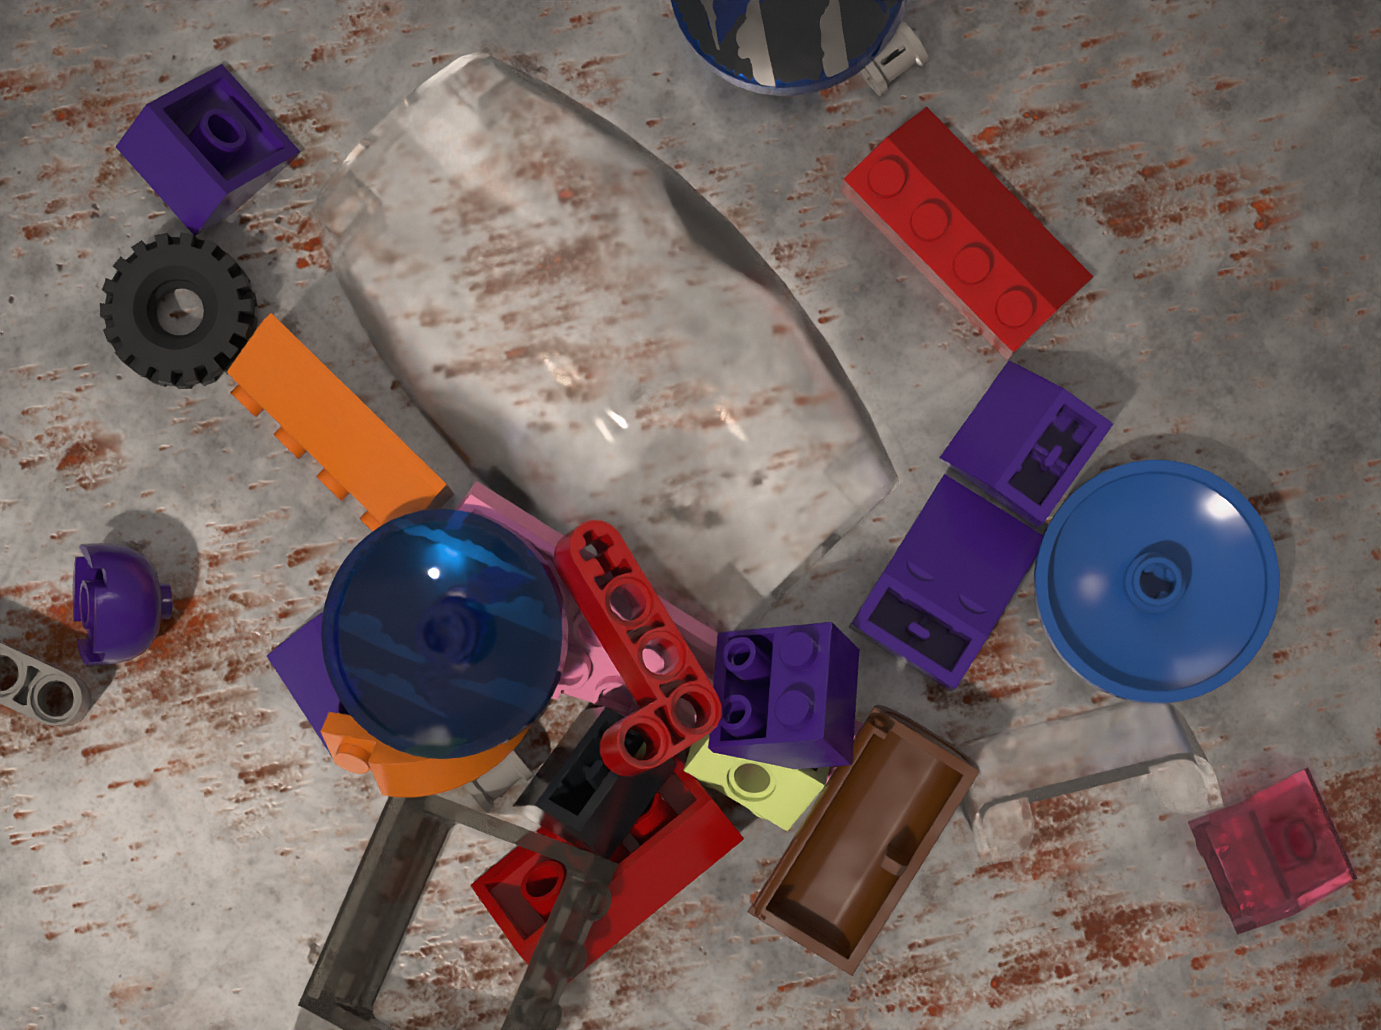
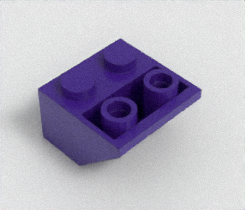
(1026, 442)
(786, 695)

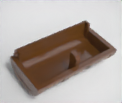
(865, 838)

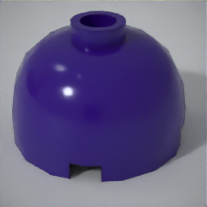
(117, 602)

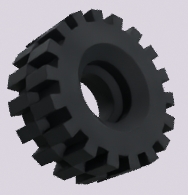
(146, 279)

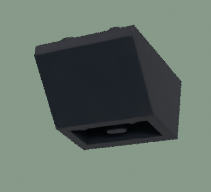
(582, 796)

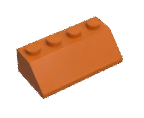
(333, 426)

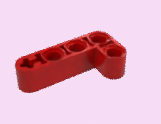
(625, 645)

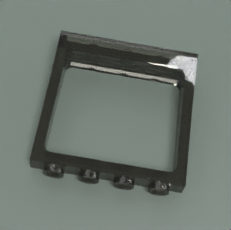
(387, 893)

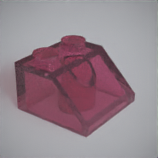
(1272, 851)

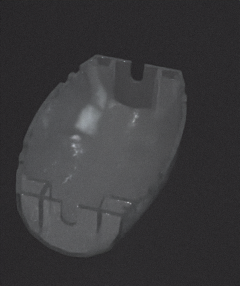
(600, 339)

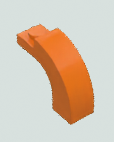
(399, 772)

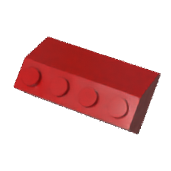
(965, 232)
(659, 857)

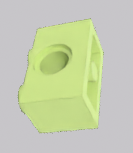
(763, 788)

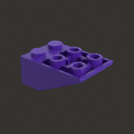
(947, 583)

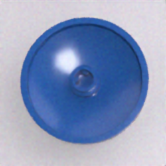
(1156, 582)

